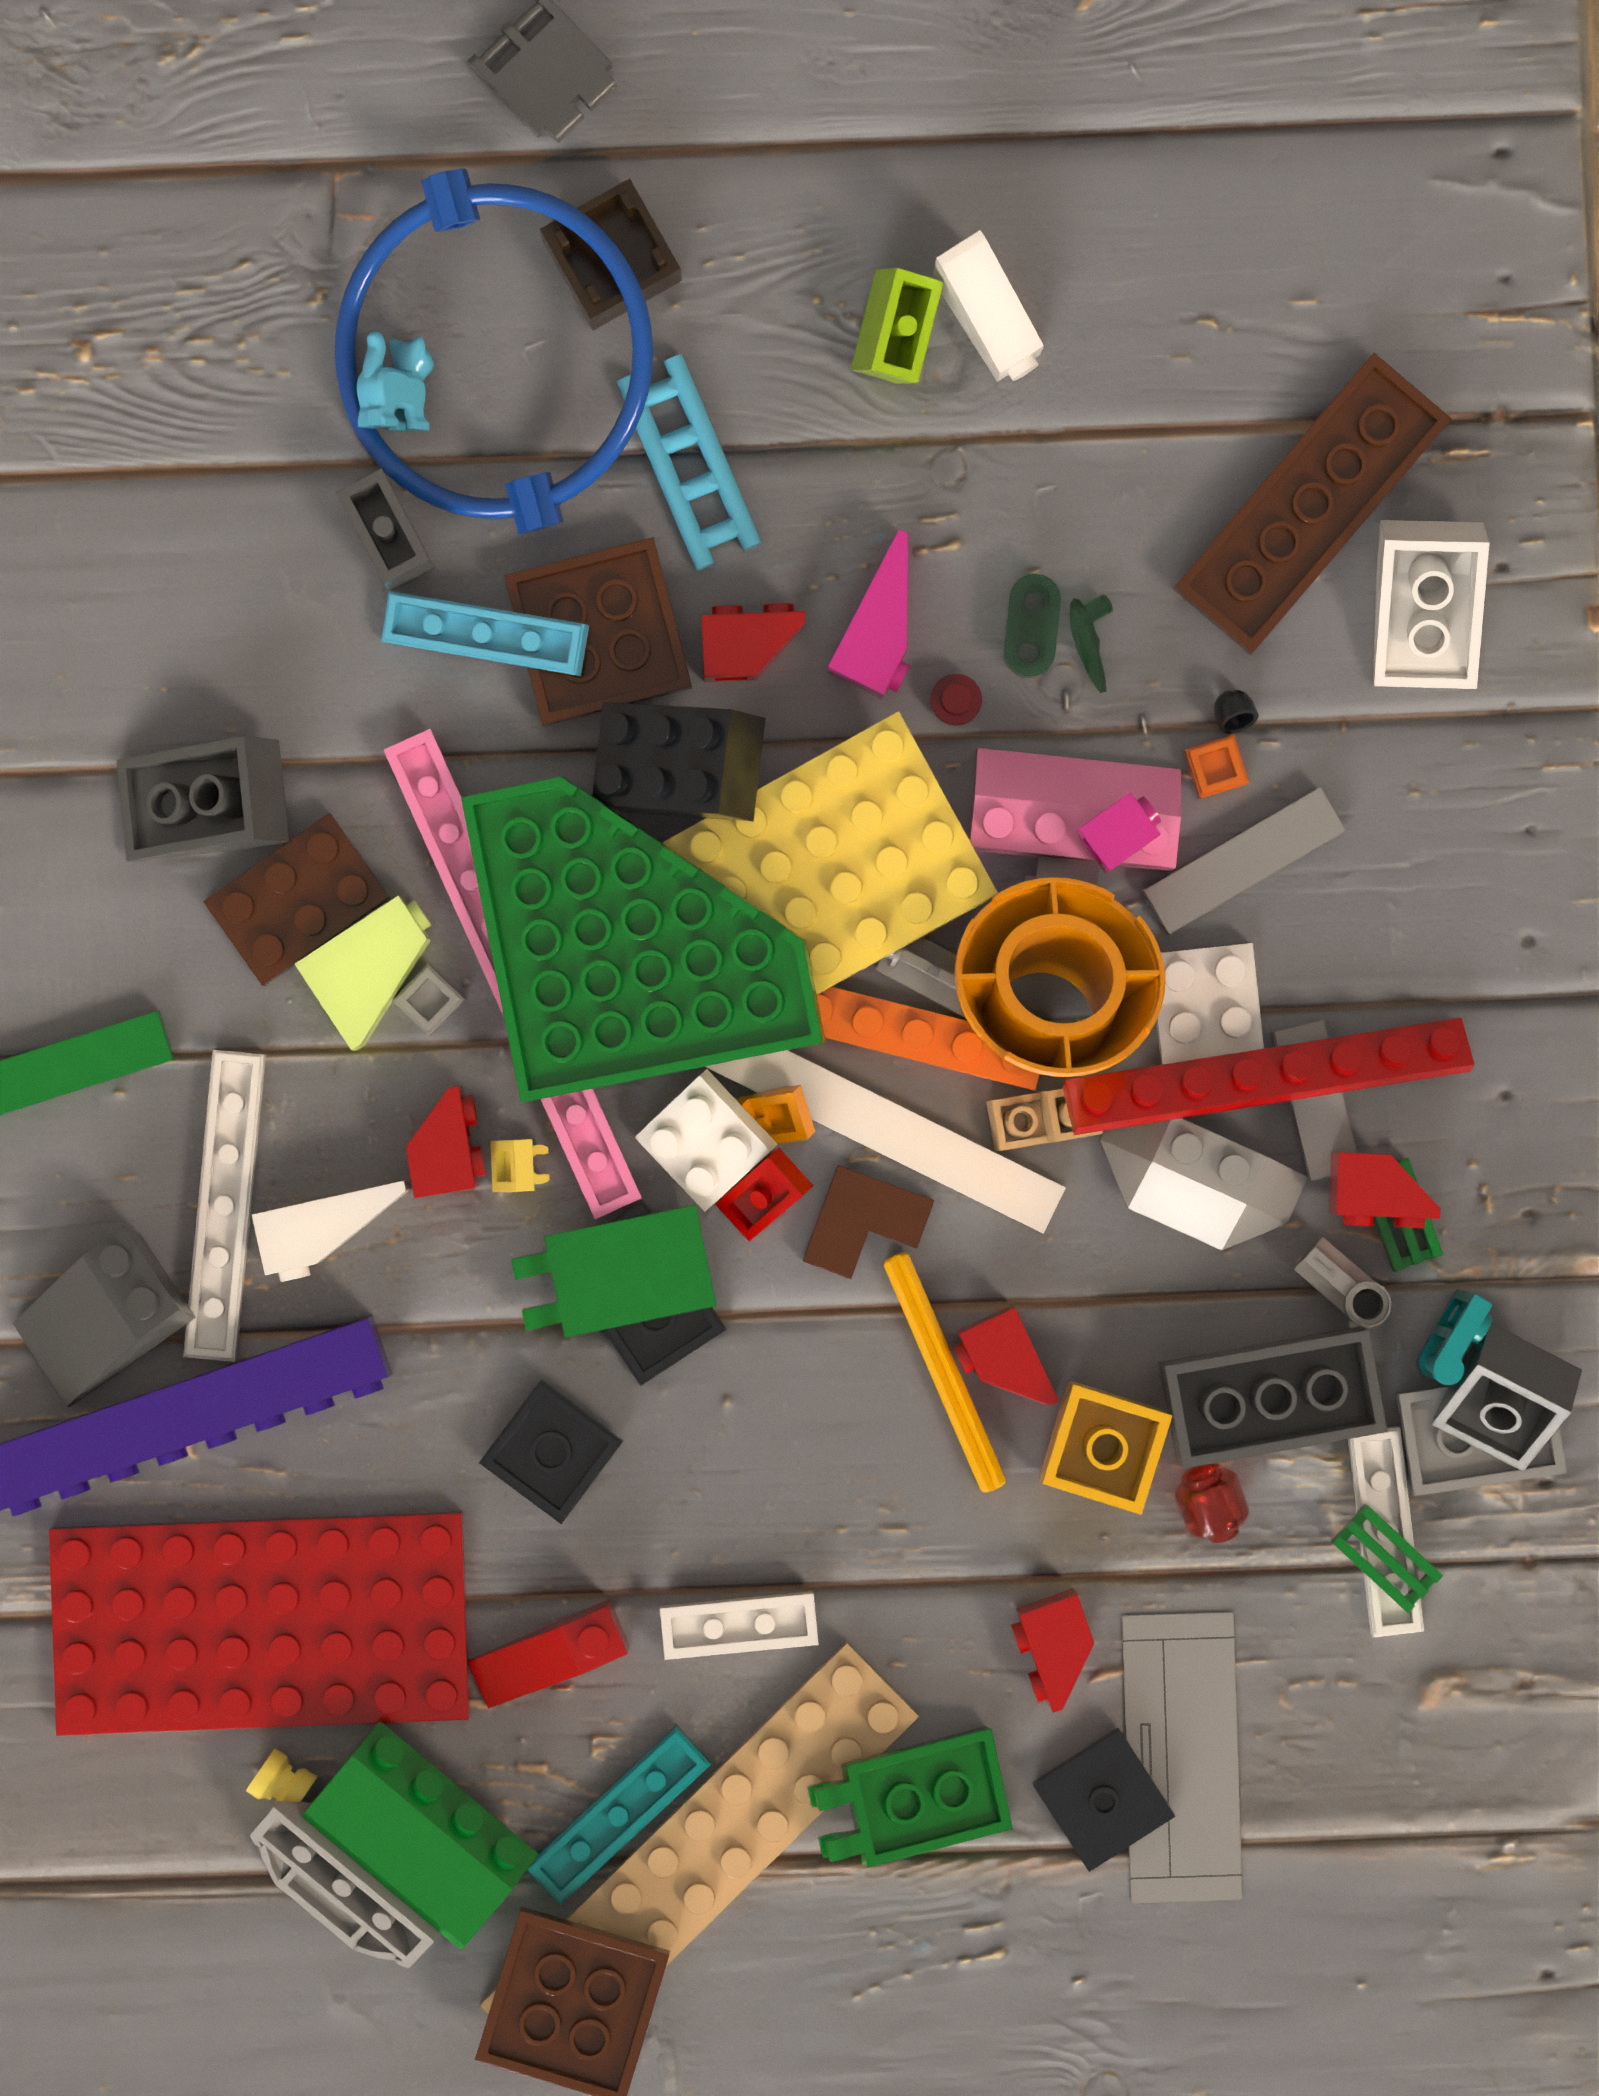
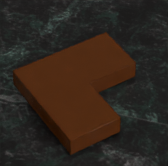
(858, 1206)

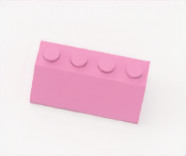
(1039, 802)

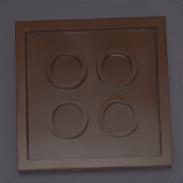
(632, 631)
(572, 2005)

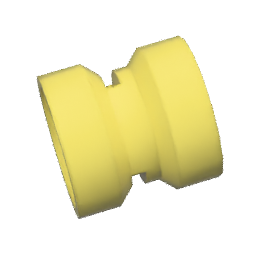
(278, 1780)

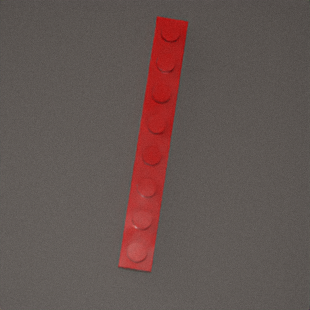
(1267, 1076)

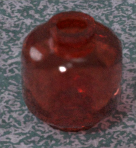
(1211, 1502)

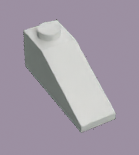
(313, 1230)

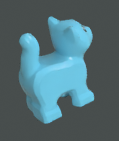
(394, 395)

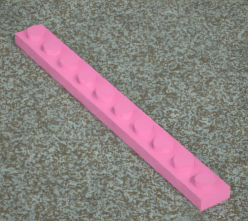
(442, 823)

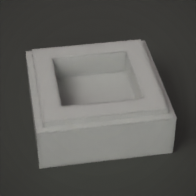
(428, 1000)

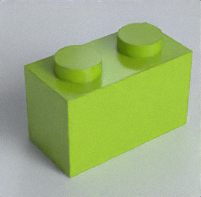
(897, 325)

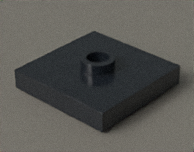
(551, 1451)
(1103, 1799)

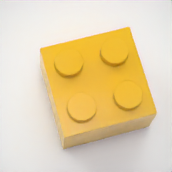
(1105, 1447)

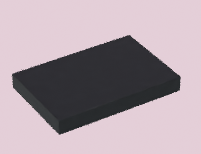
(661, 1342)

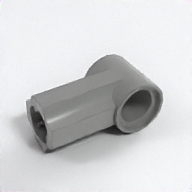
(1340, 1281)

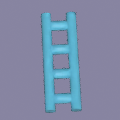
(717, 478)

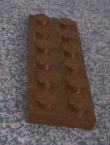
(1312, 503)

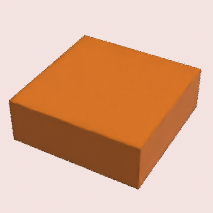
(1216, 766)

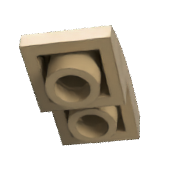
(1030, 1120)

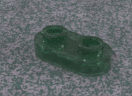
(1032, 627)

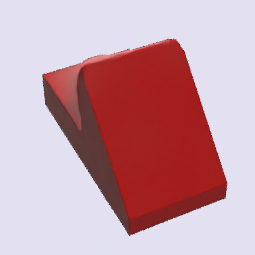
(764, 1194)

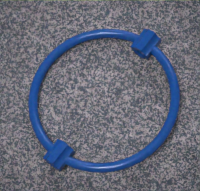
(452, 205)

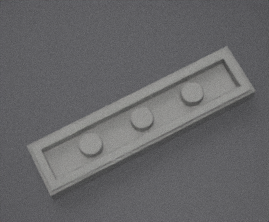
(1244, 861)

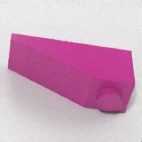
(877, 635)

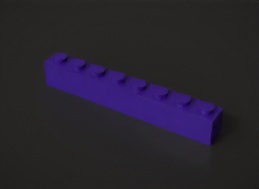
(190, 1412)

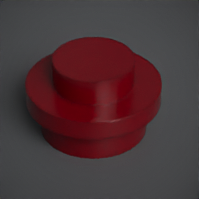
(956, 699)

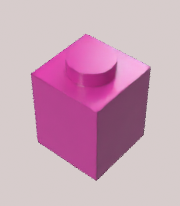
(1120, 831)

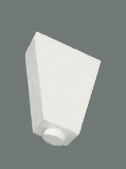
(988, 308)

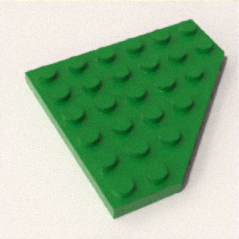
(622, 950)

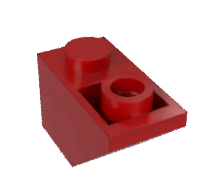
(745, 644)
(442, 1148)
(1377, 1186)
(1058, 1642)

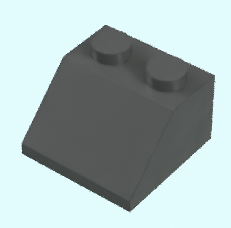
(1508, 1398)

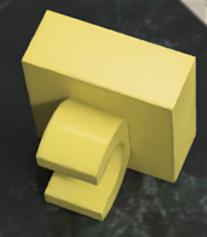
(514, 1167)

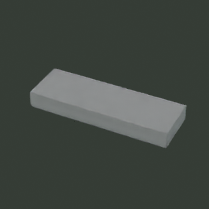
(1319, 1120)

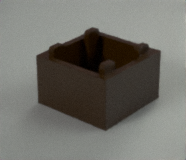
(633, 230)

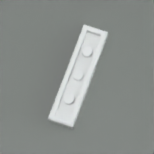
(1382, 1485)

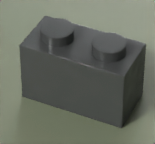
(385, 530)

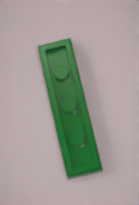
(83, 1061)

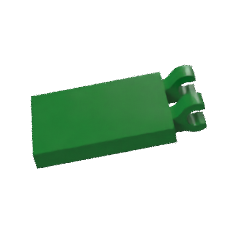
(621, 1272)
(917, 1799)

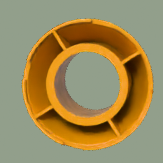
(1071, 933)

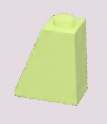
(366, 967)

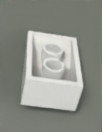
(1429, 603)

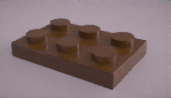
(296, 899)

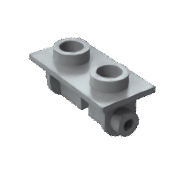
(925, 970)

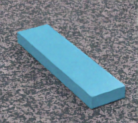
(485, 633)

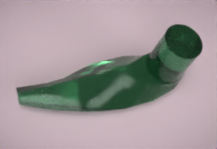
(1086, 638)

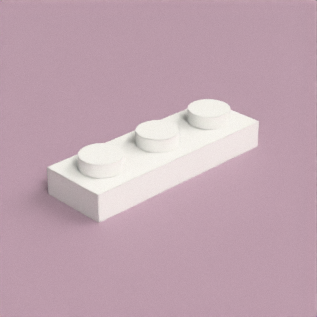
(738, 1625)

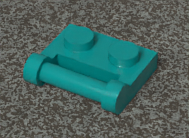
(1460, 1323)

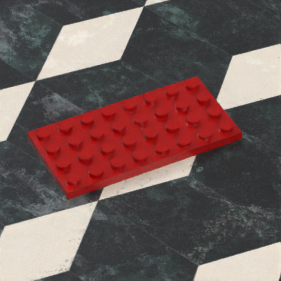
(259, 1623)

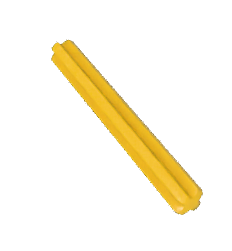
(944, 1372)

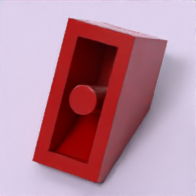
(1004, 1356)

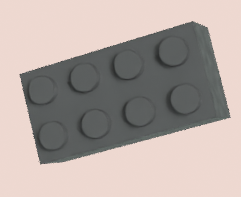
(1273, 1397)

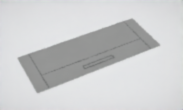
(1187, 1738)

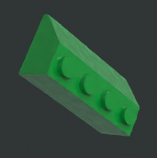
(420, 1835)

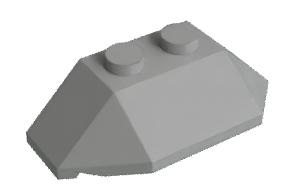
(1200, 1181)
(338, 1888)

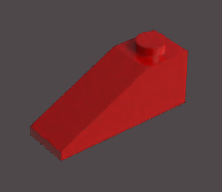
(550, 1654)

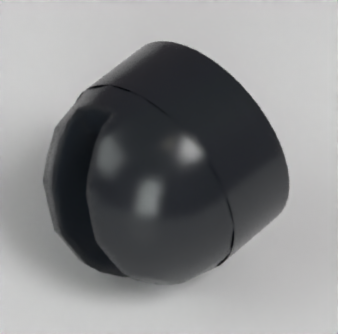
(1234, 711)

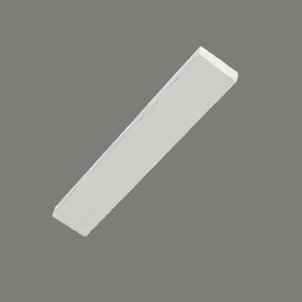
(224, 1205)

